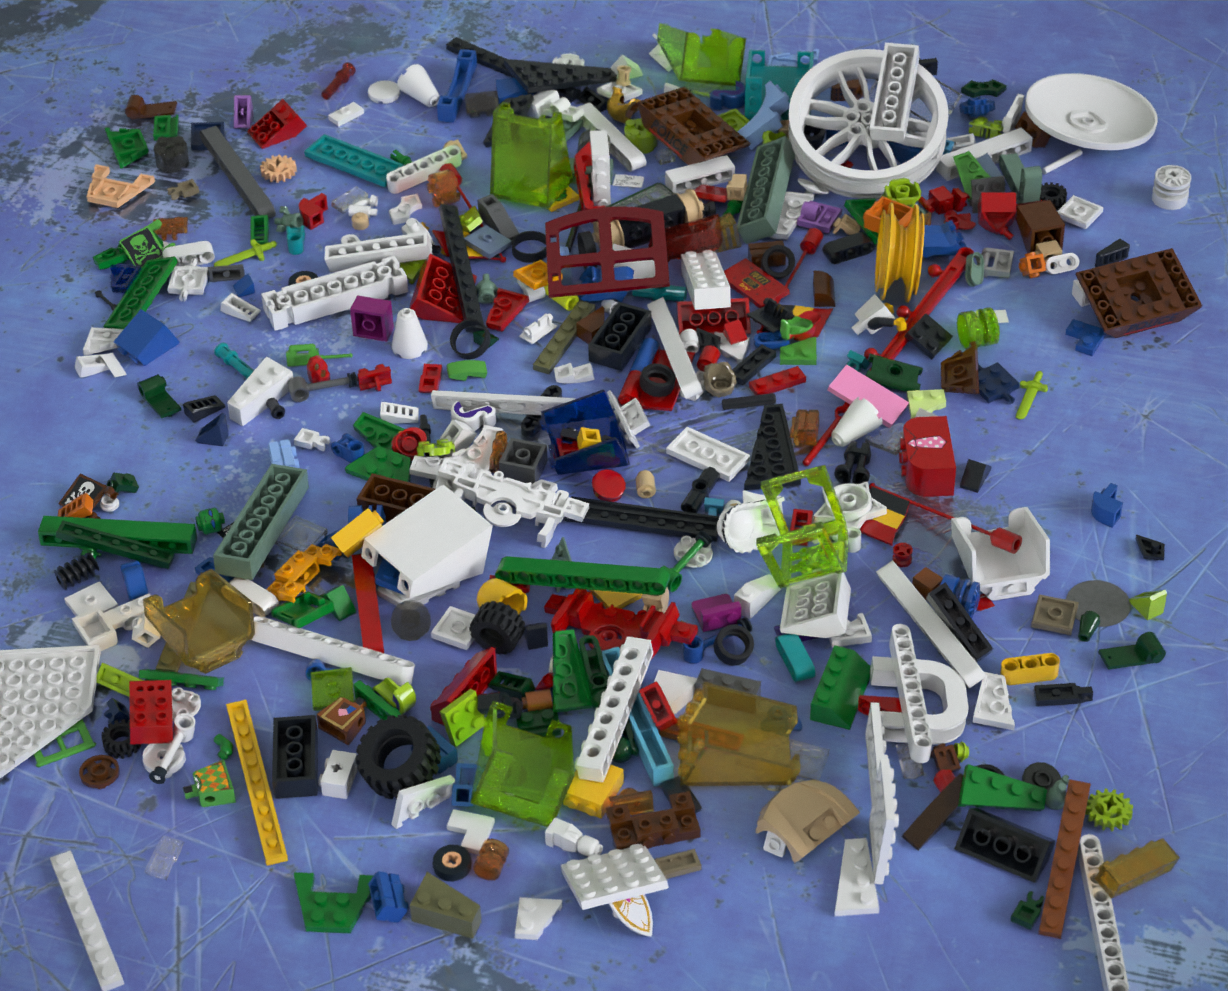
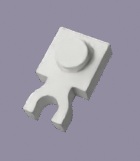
(310, 439)

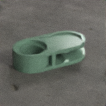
(974, 273)

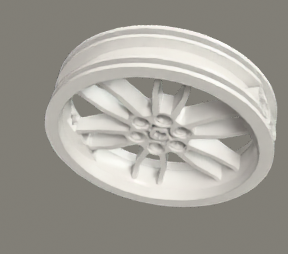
(852, 120)

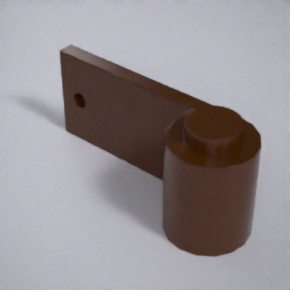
(138, 109)

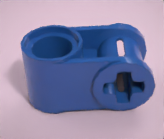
(348, 448)

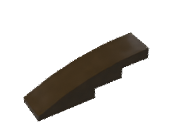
(935, 815)

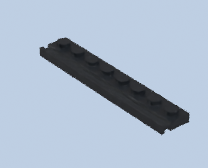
(648, 519)

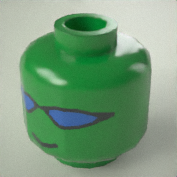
(209, 521)

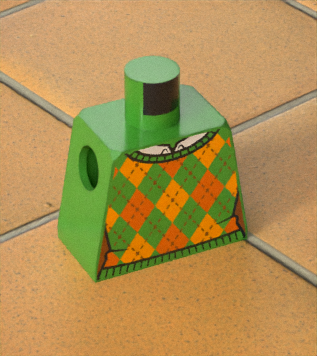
(211, 785)

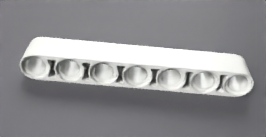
(621, 147)

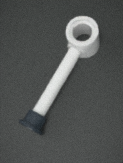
(182, 732)

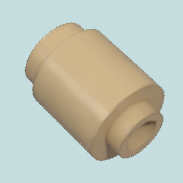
(645, 484)

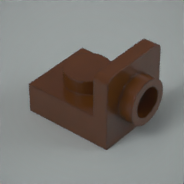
(945, 757)

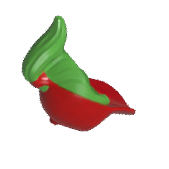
(800, 327)

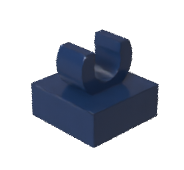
(116, 711)

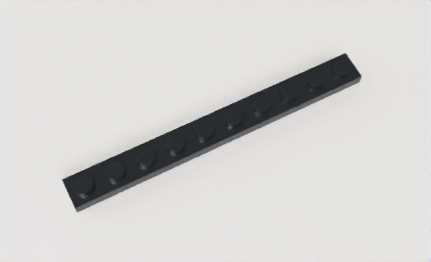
(496, 63)
(460, 265)

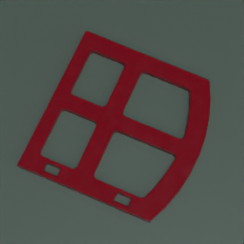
(607, 256)

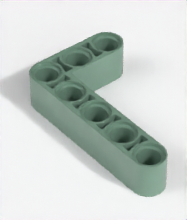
(1022, 180)

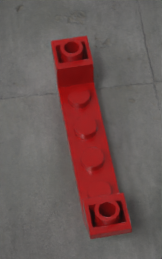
(581, 160)

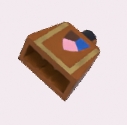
(343, 719)

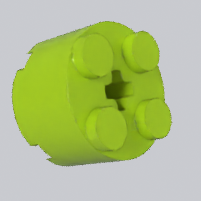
(640, 136)

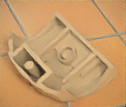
(806, 815)

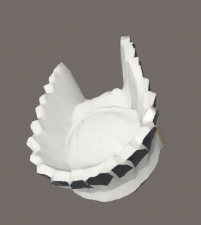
(743, 524)

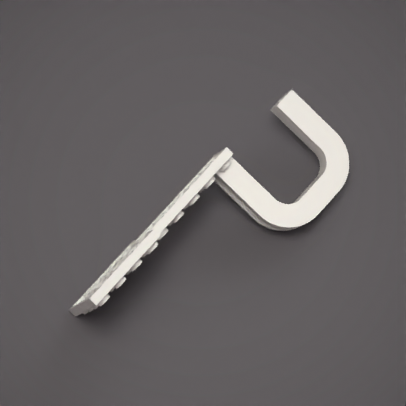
(890, 727)

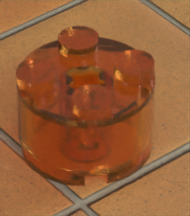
(443, 187)

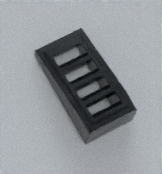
(1113, 253)
(199, 408)

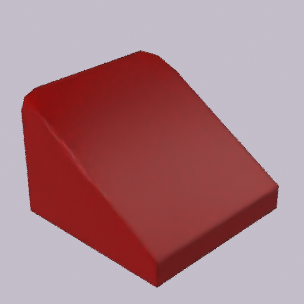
(734, 332)

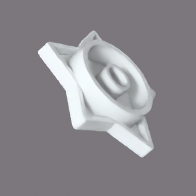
(855, 504)

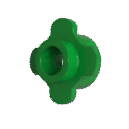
(88, 549)

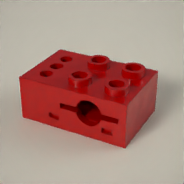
(150, 712)

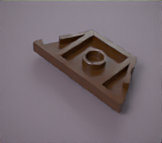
(960, 371)

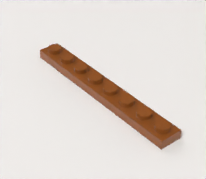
(1064, 859)

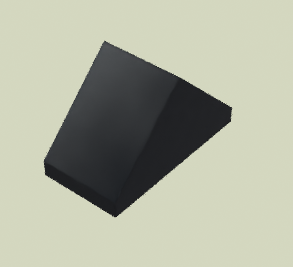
(974, 475)
(536, 635)

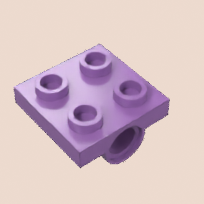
(818, 216)

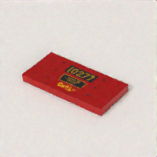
(754, 283)

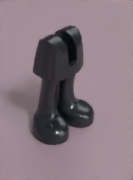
(858, 456)

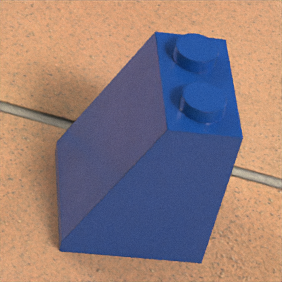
(145, 339)

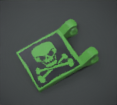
(143, 245)

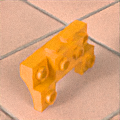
(300, 570)

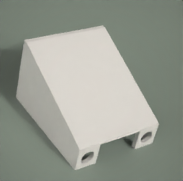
(432, 543)

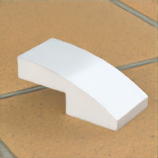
(579, 374)

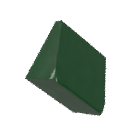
(478, 337)

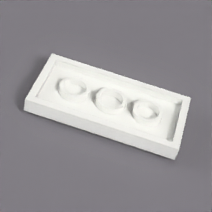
(707, 452)

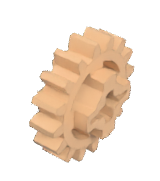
(278, 168)

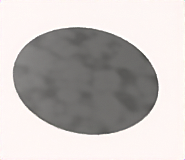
(1103, 598)

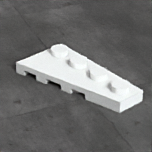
(790, 213)

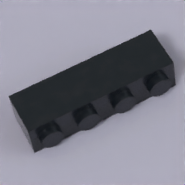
(959, 622)

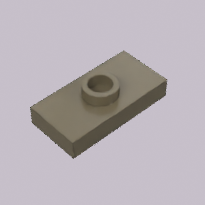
(679, 863)

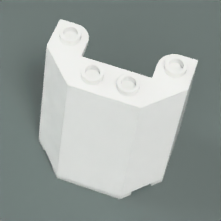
(999, 571)

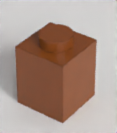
(926, 581)

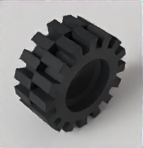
(1054, 193)
(118, 748)

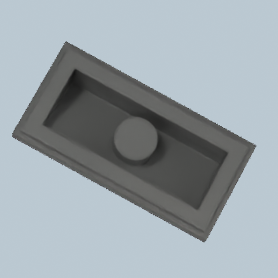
(226, 273)

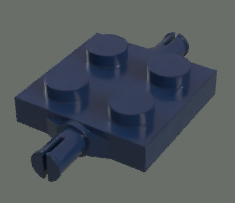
(996, 383)

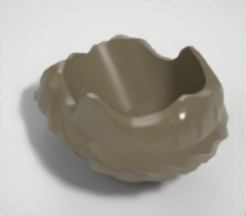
(719, 379)

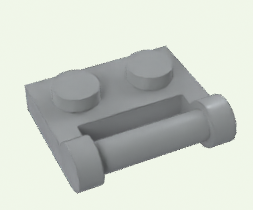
(1002, 262)

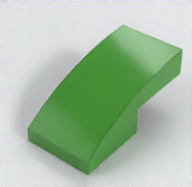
(462, 369)

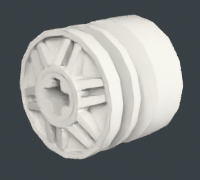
(1171, 187)

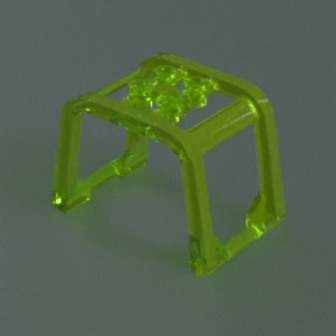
(814, 557)

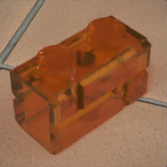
(805, 427)

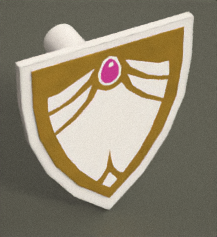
(634, 914)

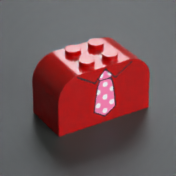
(927, 457)

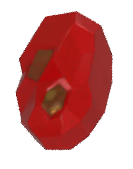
(317, 370)

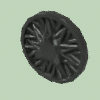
(1041, 775)

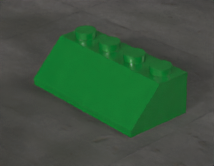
(840, 688)

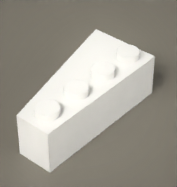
(266, 382)

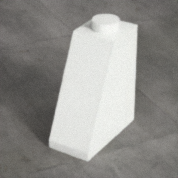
(676, 688)

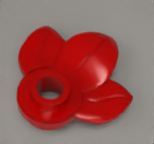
(961, 221)

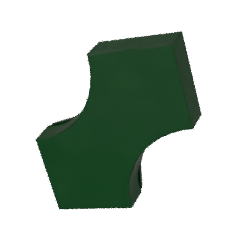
(974, 89)

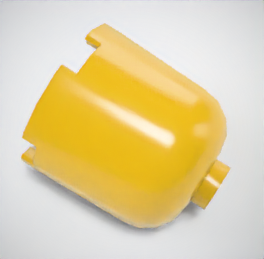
(501, 591)

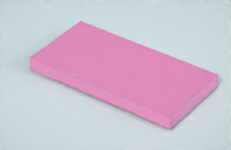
(853, 384)

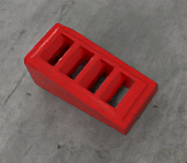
(799, 514)

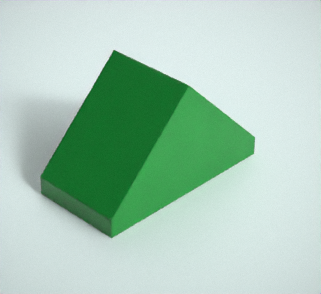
(342, 603)

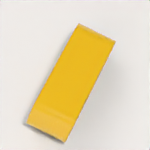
(1030, 668)

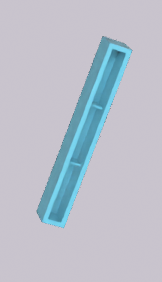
(646, 736)

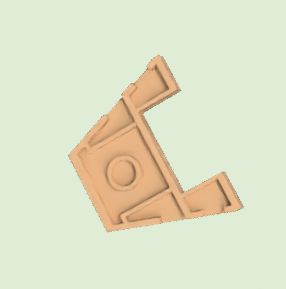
(114, 192)

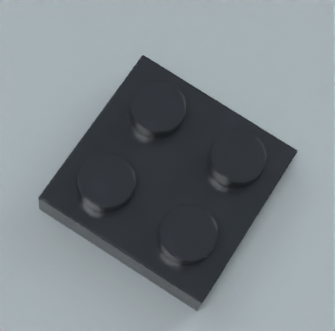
(928, 336)

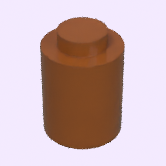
(537, 700)

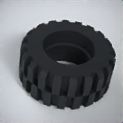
(383, 740)

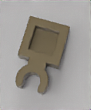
(185, 189)

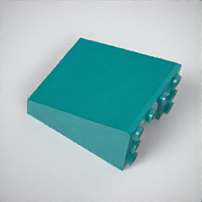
(784, 76)

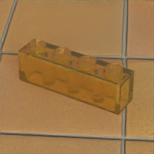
(1136, 867)

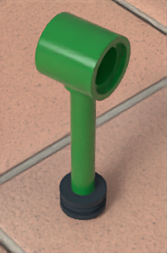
(703, 539)

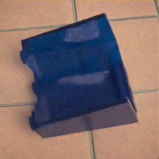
(587, 412)

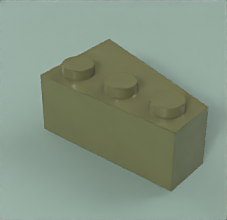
(444, 908)

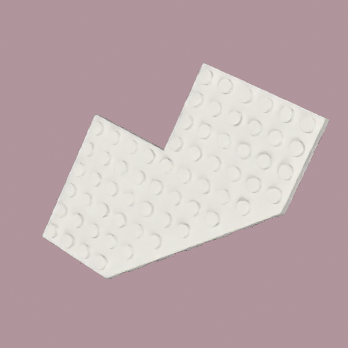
(43, 697)

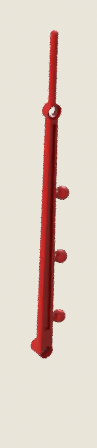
(928, 303)

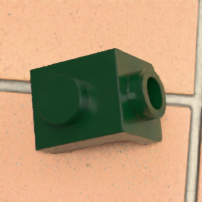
(123, 482)

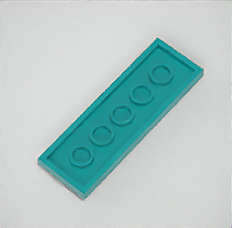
(352, 159)

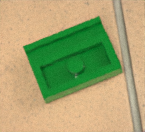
(165, 126)

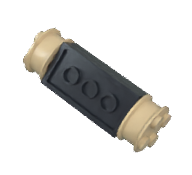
(676, 211)

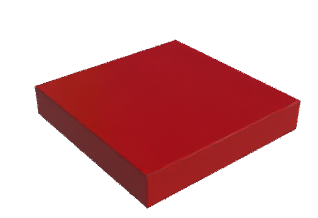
(711, 193)

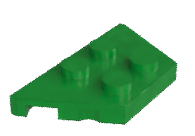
(127, 145)
(381, 462)

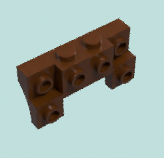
(654, 827)

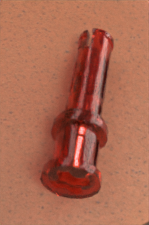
(341, 76)

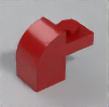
(313, 210)

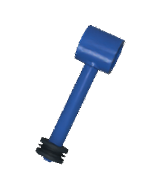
(694, 652)

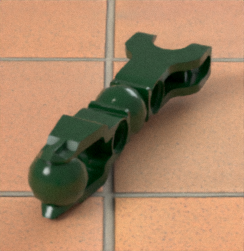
(597, 682)

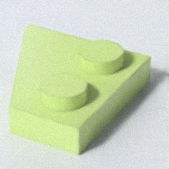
(926, 399)

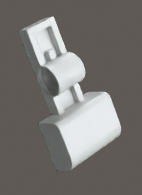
(548, 101)
(100, 627)

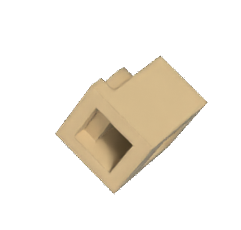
(737, 187)

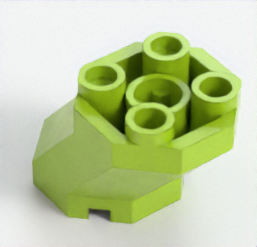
(903, 191)

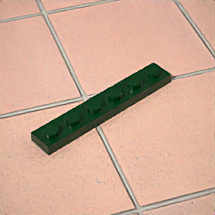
(115, 544)

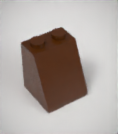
(1039, 224)

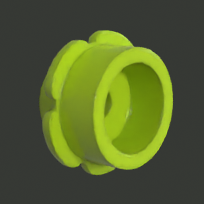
(961, 750)

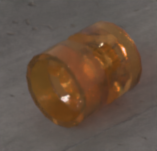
(491, 859)

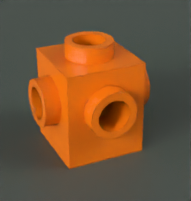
(1038, 265)

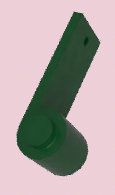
(155, 395)
(1145, 651)

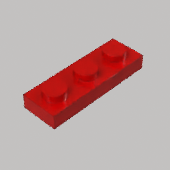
(777, 381)

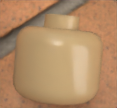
(360, 221)

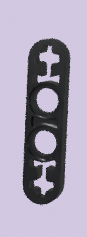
(526, 429)

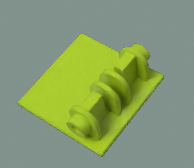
(982, 122)

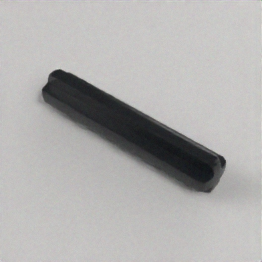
(748, 401)

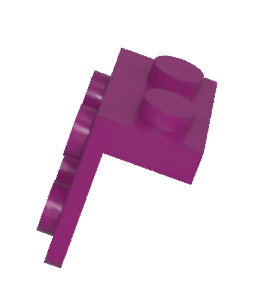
(716, 612)

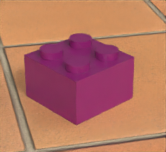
(372, 318)

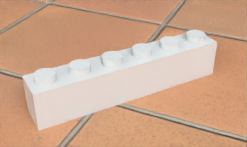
(1015, 141)
(404, 247)

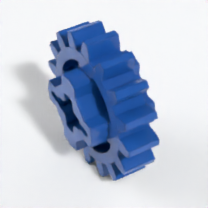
(977, 106)

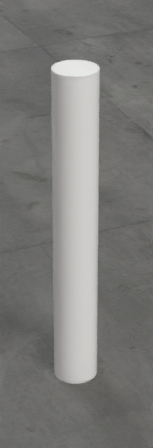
(1062, 161)

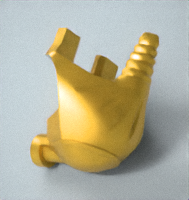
(618, 109)

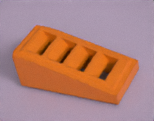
(79, 507)

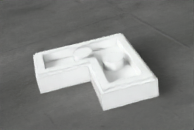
(474, 826)

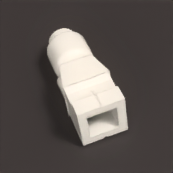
(571, 839)

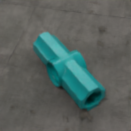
(671, 293)

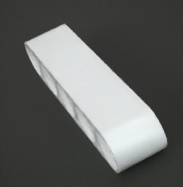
(418, 171)

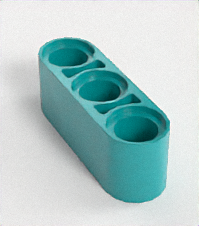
(795, 657)

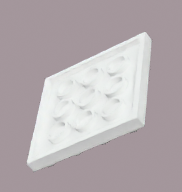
(613, 876)

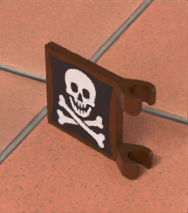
(93, 488)

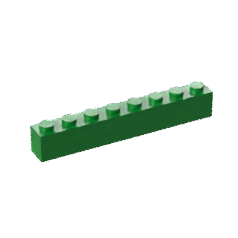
(166, 535)

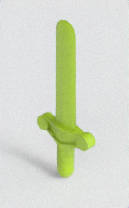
(256, 249)
(1032, 388)

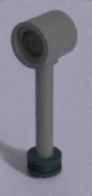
(300, 389)

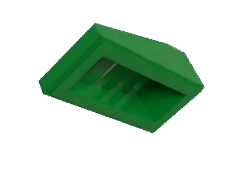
(259, 221)

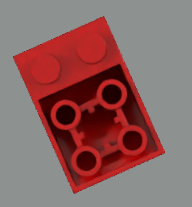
(277, 126)

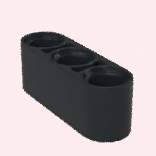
(848, 248)

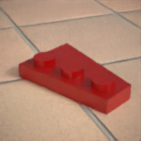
(505, 309)

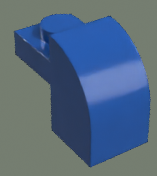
(1106, 507)
(463, 785)

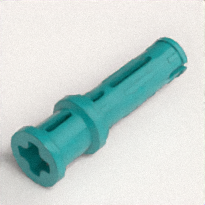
(231, 358)

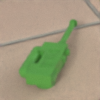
(297, 359)

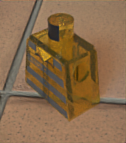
(729, 233)

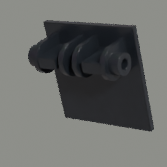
(771, 315)

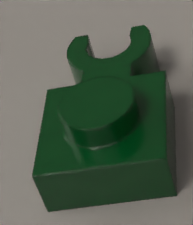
(1027, 912)

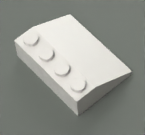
(817, 607)

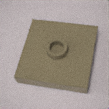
(1054, 614)

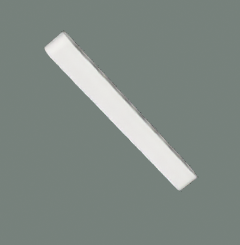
(675, 348)
(931, 624)
(332, 651)
(910, 693)
(1102, 917)

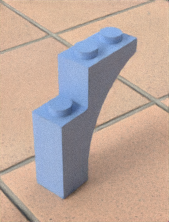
(768, 115)

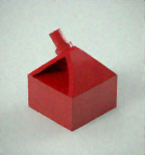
(997, 212)

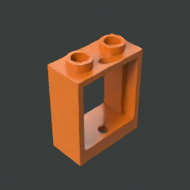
(872, 216)

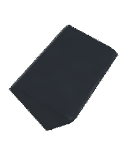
(590, 96)

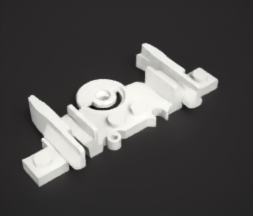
(529, 503)

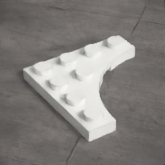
(477, 454)

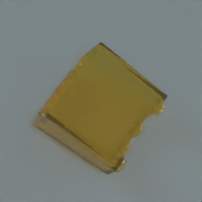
(206, 626)

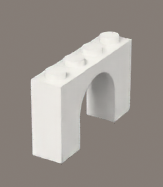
(600, 168)

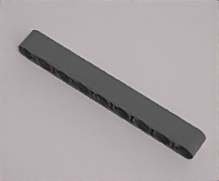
(237, 172)

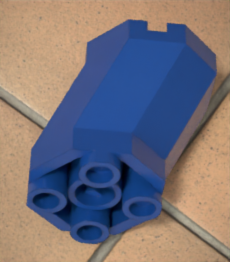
(942, 240)
(594, 275)

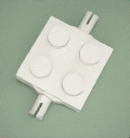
(188, 280)

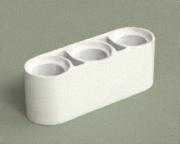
(184, 253)
(262, 600)

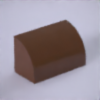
(823, 289)

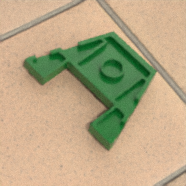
(331, 910)

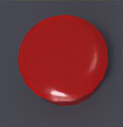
(406, 441)
(608, 485)

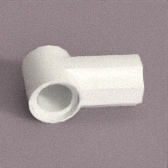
(533, 294)

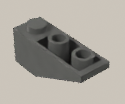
(496, 217)

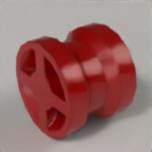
(902, 554)

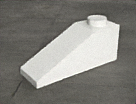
(756, 595)

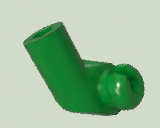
(225, 746)

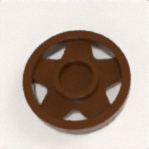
(99, 774)

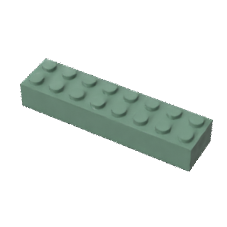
(766, 190)
(261, 522)

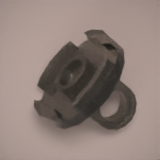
(410, 620)

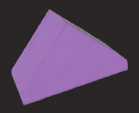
(243, 111)

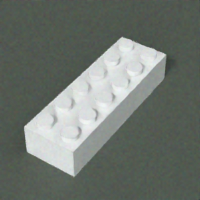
(894, 92)
(705, 280)

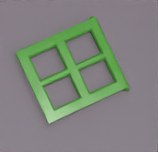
(88, 743)

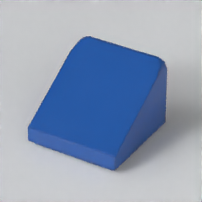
(244, 286)

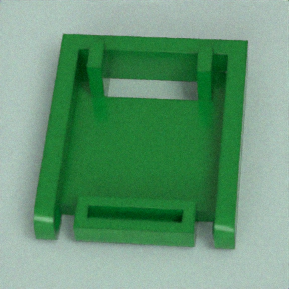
(300, 612)

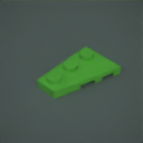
(968, 170)

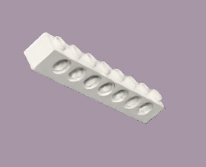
(614, 709)

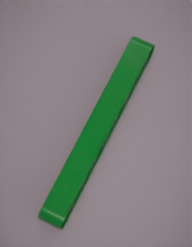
(583, 575)

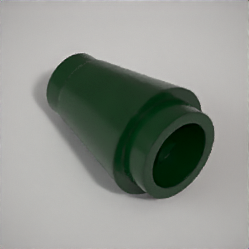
(1088, 624)

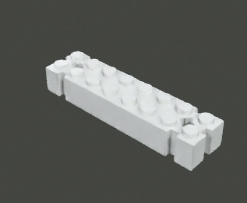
(333, 292)

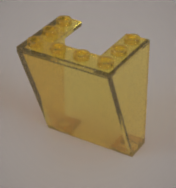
(736, 739)

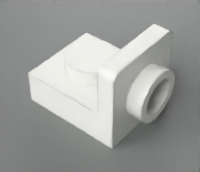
(774, 844)

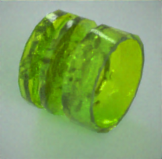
(978, 327)

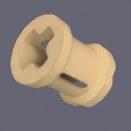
(623, 75)

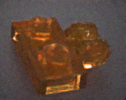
(172, 226)
(498, 447)

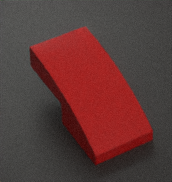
(430, 378)

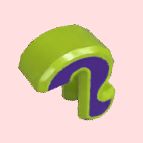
(400, 697)

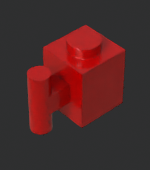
(938, 200)

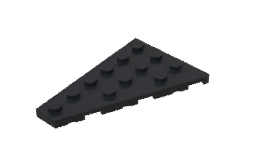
(546, 76)

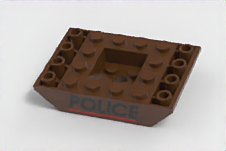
(689, 126)
(1154, 279)

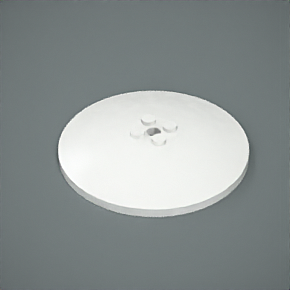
(1091, 111)

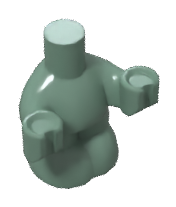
(288, 219)
(486, 290)
(1056, 795)

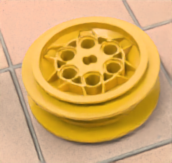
(899, 252)

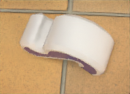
(474, 418)

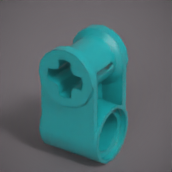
(295, 239)

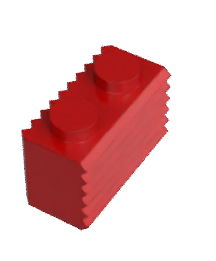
(658, 706)

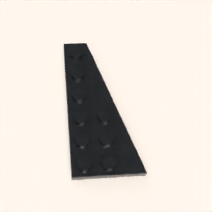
(772, 450)

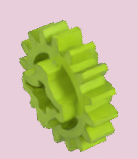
(1109, 809)

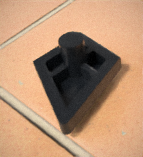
(706, 338)
(1150, 548)

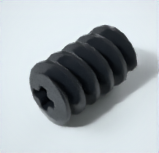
(75, 570)

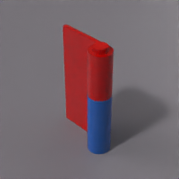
(649, 354)

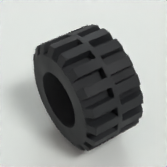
(497, 627)

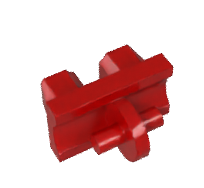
(374, 378)

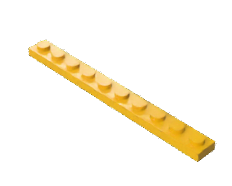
(257, 783)

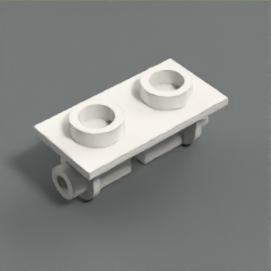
(538, 330)

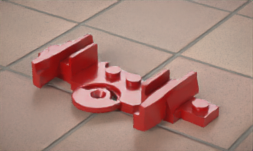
(582, 613)

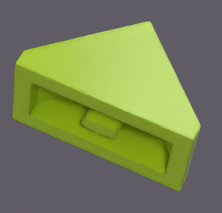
(1150, 603)

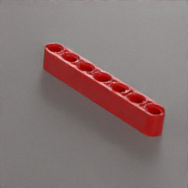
(367, 604)

